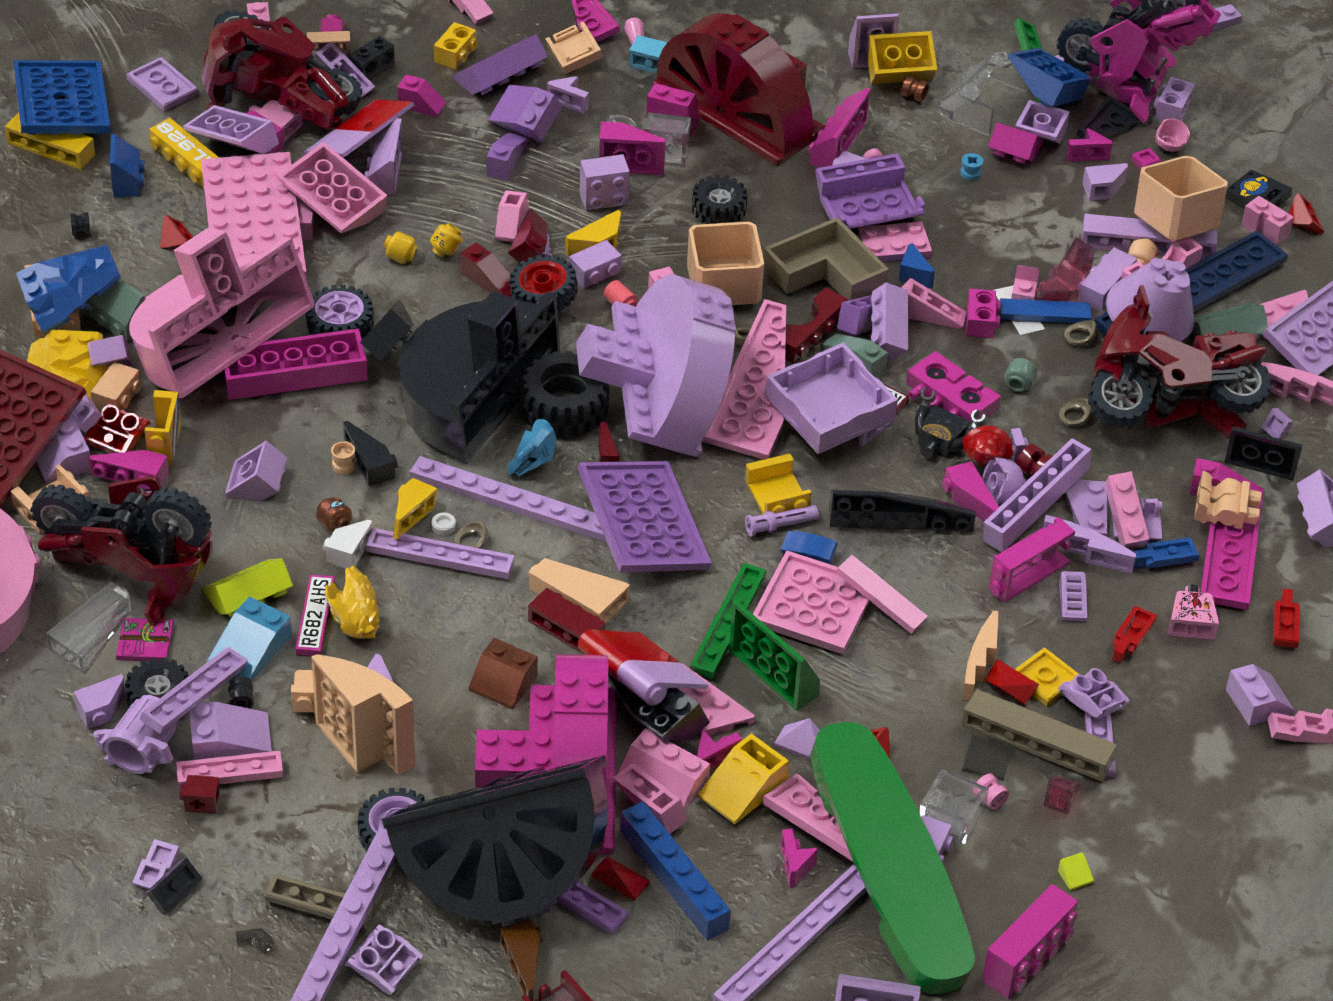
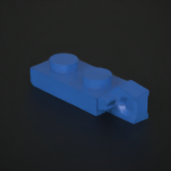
(1166, 553)

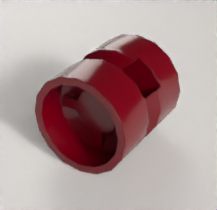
(1032, 459)

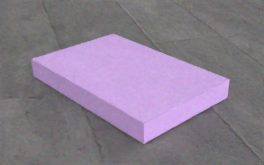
(162, 84)

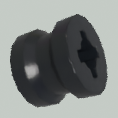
(80, 223)

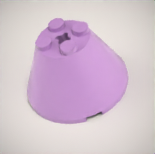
(1168, 294)

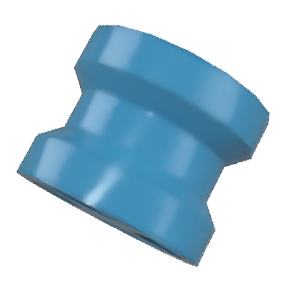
(971, 166)

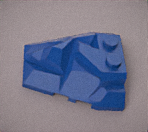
(65, 283)

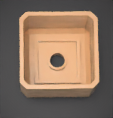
(1180, 198)
(727, 259)

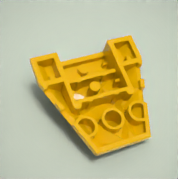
(68, 356)

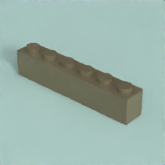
(1039, 735)

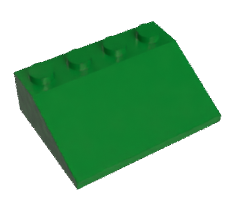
(771, 659)

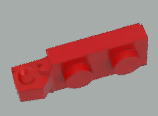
(1286, 621)
(1132, 633)

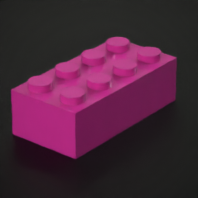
(1030, 941)

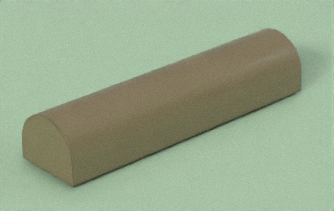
(308, 898)

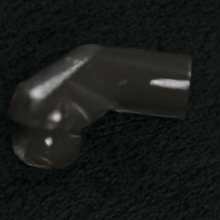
(256, 937)

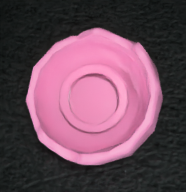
(1172, 135)

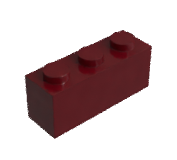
(562, 618)

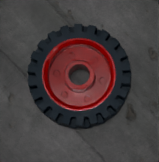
(537, 276)

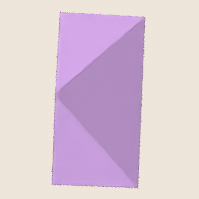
(798, 738)

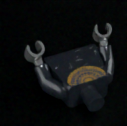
(941, 430)

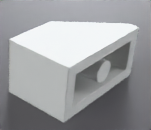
(347, 544)

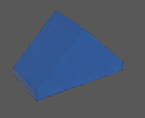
(916, 267)

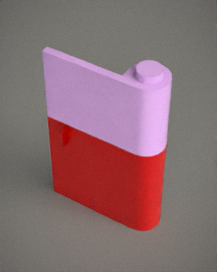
(363, 126)
(639, 663)

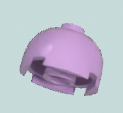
(1002, 479)

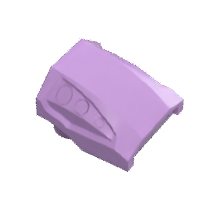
(1094, 693)
(384, 959)

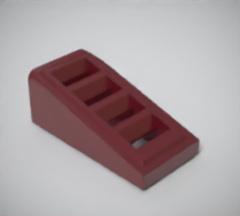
(607, 448)

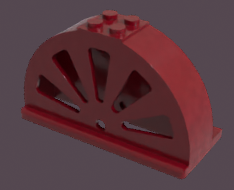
(746, 67)

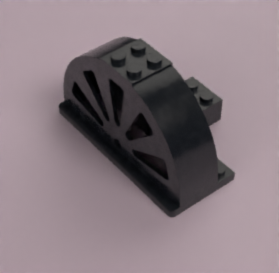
(463, 359)
(505, 844)

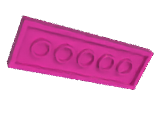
(1230, 563)

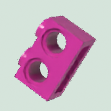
(982, 313)

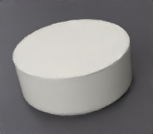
(443, 524)

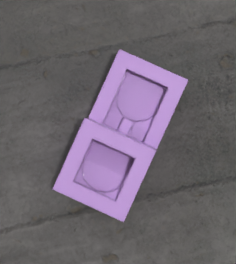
(157, 863)

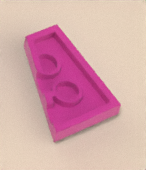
(595, 18)

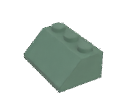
(115, 308)
(1241, 318)

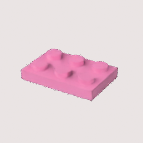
(891, 240)

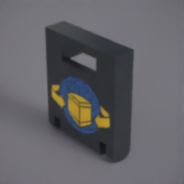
(1254, 185)

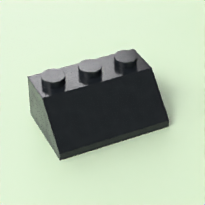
(1263, 453)

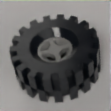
(719, 200)
(153, 679)

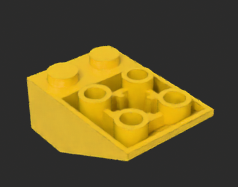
(744, 778)

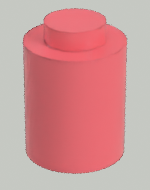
(618, 292)

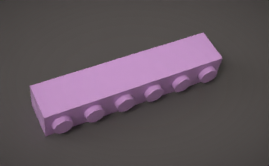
(1120, 232)
(1037, 495)

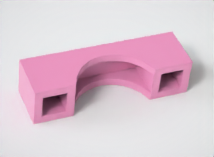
(1183, 250)

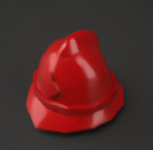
(987, 444)

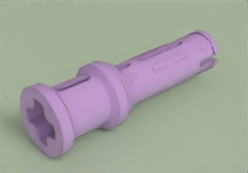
(771, 521)

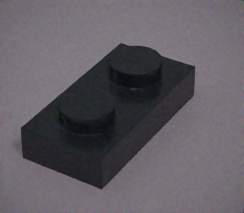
(174, 885)

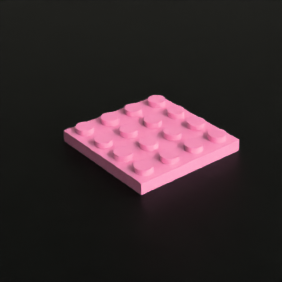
(811, 603)

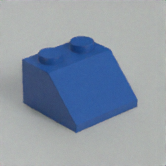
(126, 168)

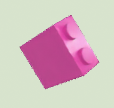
(673, 102)

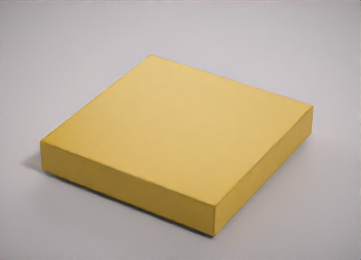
(1049, 673)

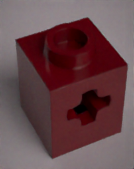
(200, 794)

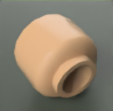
(1143, 250)

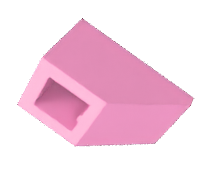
(511, 215)

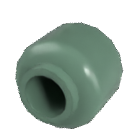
(1020, 374)

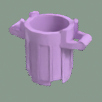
(135, 744)

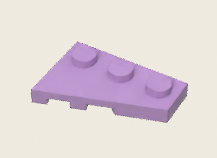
(1089, 504)

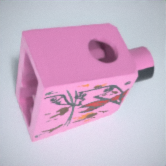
(1194, 615)

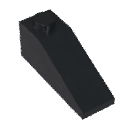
(370, 455)

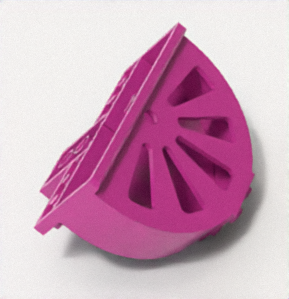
(565, 726)

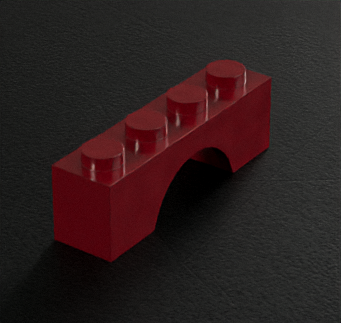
(826, 314)

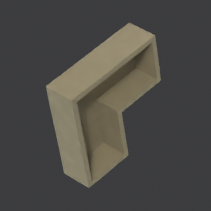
(827, 253)

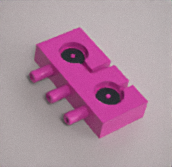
(952, 388)

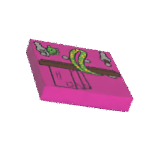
(141, 641)

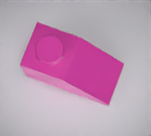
(422, 94)

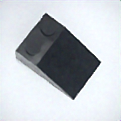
(388, 332)

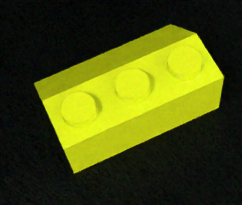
(256, 581)

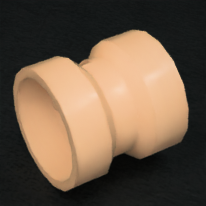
(343, 458)

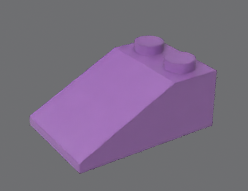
(526, 111)

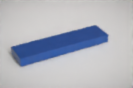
(1044, 310)

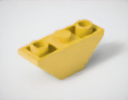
(603, 229)

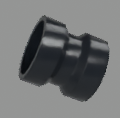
(240, 692)

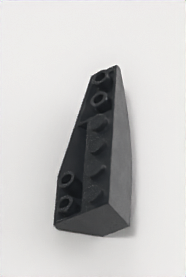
(896, 511)
(671, 719)

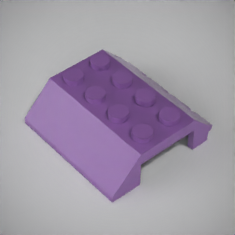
(867, 191)

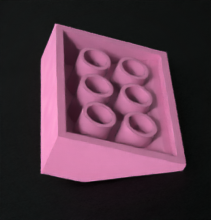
(334, 189)

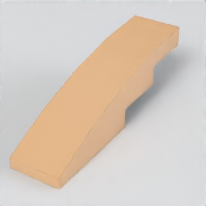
(982, 653)

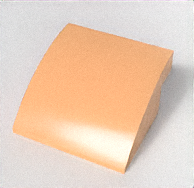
(363, 714)

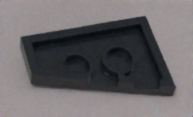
(1109, 119)

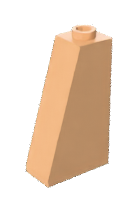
(591, 591)

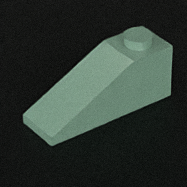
(868, 352)

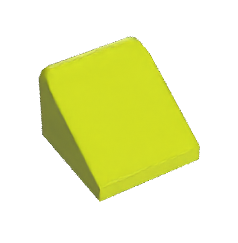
(1075, 871)

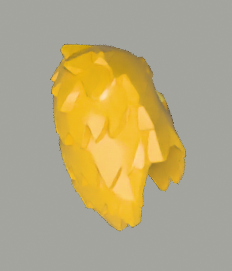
(355, 606)

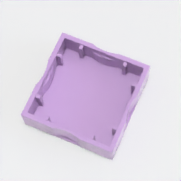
(831, 398)

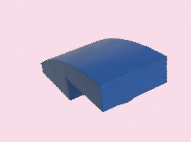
(810, 546)

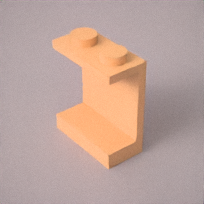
(23, 502)

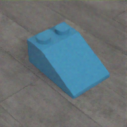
(256, 634)

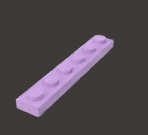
(440, 553)
(193, 690)

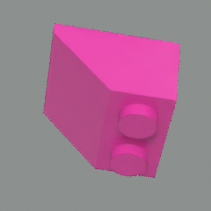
(1015, 142)

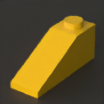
(414, 503)

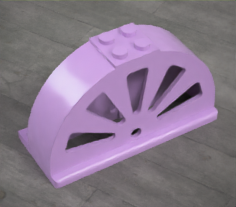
(667, 358)

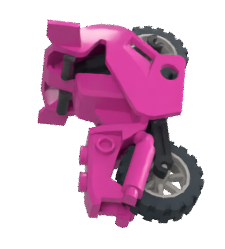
(1129, 46)

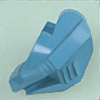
(534, 444)

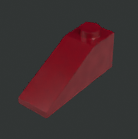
(530, 238)
(484, 269)

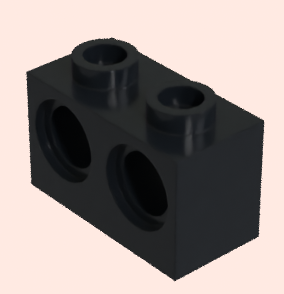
(374, 57)

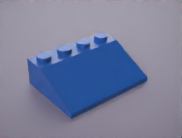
(1050, 77)

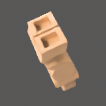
(1226, 502)

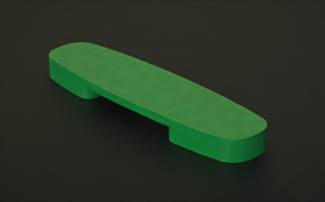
(893, 857)

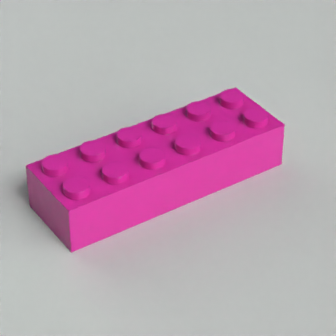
(298, 364)

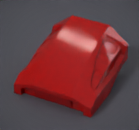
(116, 430)

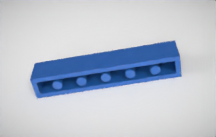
(675, 870)

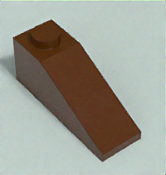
(522, 950)

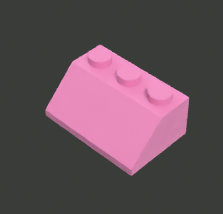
(669, 765)

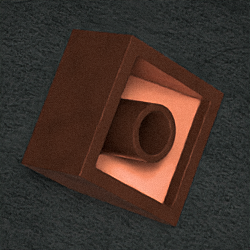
(504, 673)

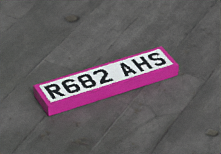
(314, 617)

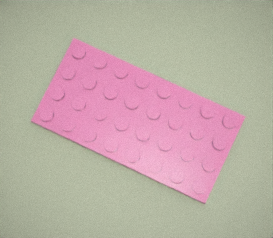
(252, 202)

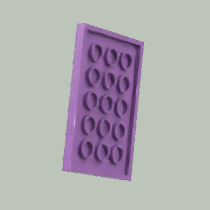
(644, 516)

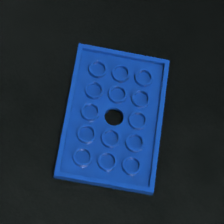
(84, 92)

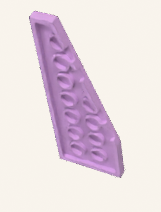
(1306, 333)

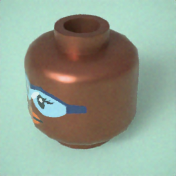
(333, 514)

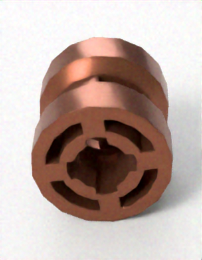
(915, 89)

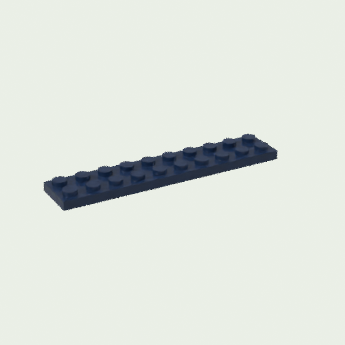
(1225, 271)

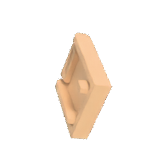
(340, 39)
(574, 48)

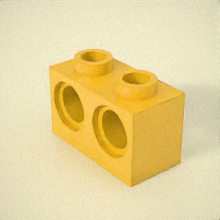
(455, 45)

